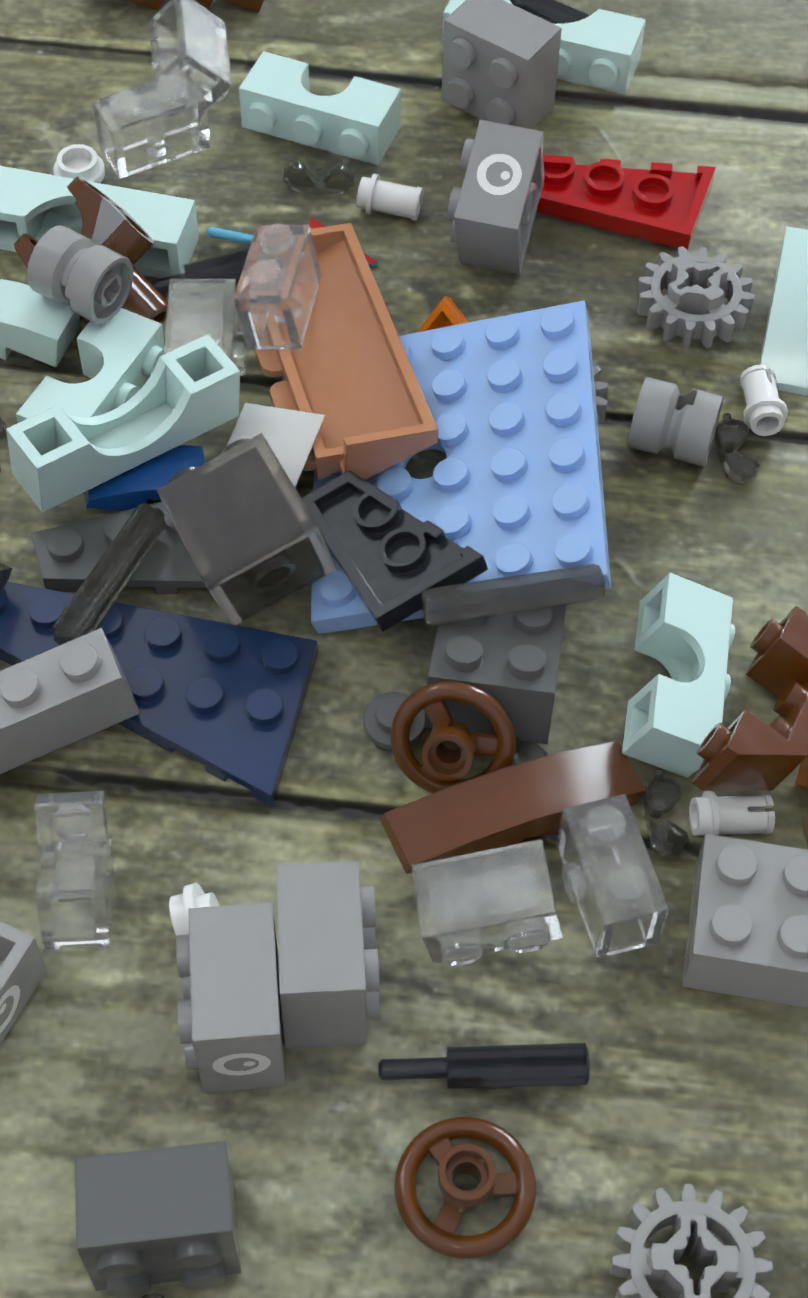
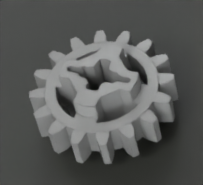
(694, 297)
(658, 1267)

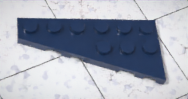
(198, 682)

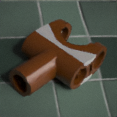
(114, 228)

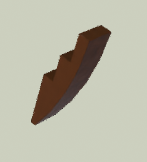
(508, 804)

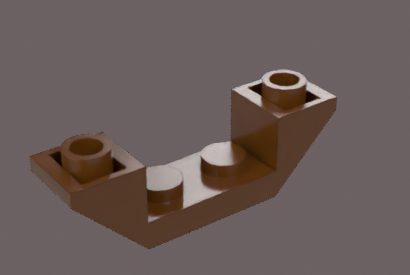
(749, 751)

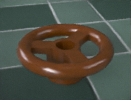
(442, 765)
(469, 1160)

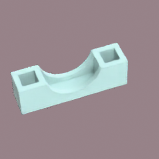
(595, 50)
(41, 201)
(184, 397)

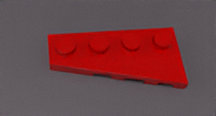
(628, 201)

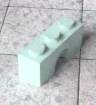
(350, 124)
(117, 359)
(691, 637)

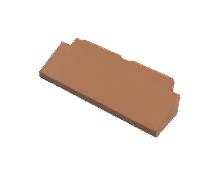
(351, 370)

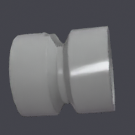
(76, 271)
(675, 421)

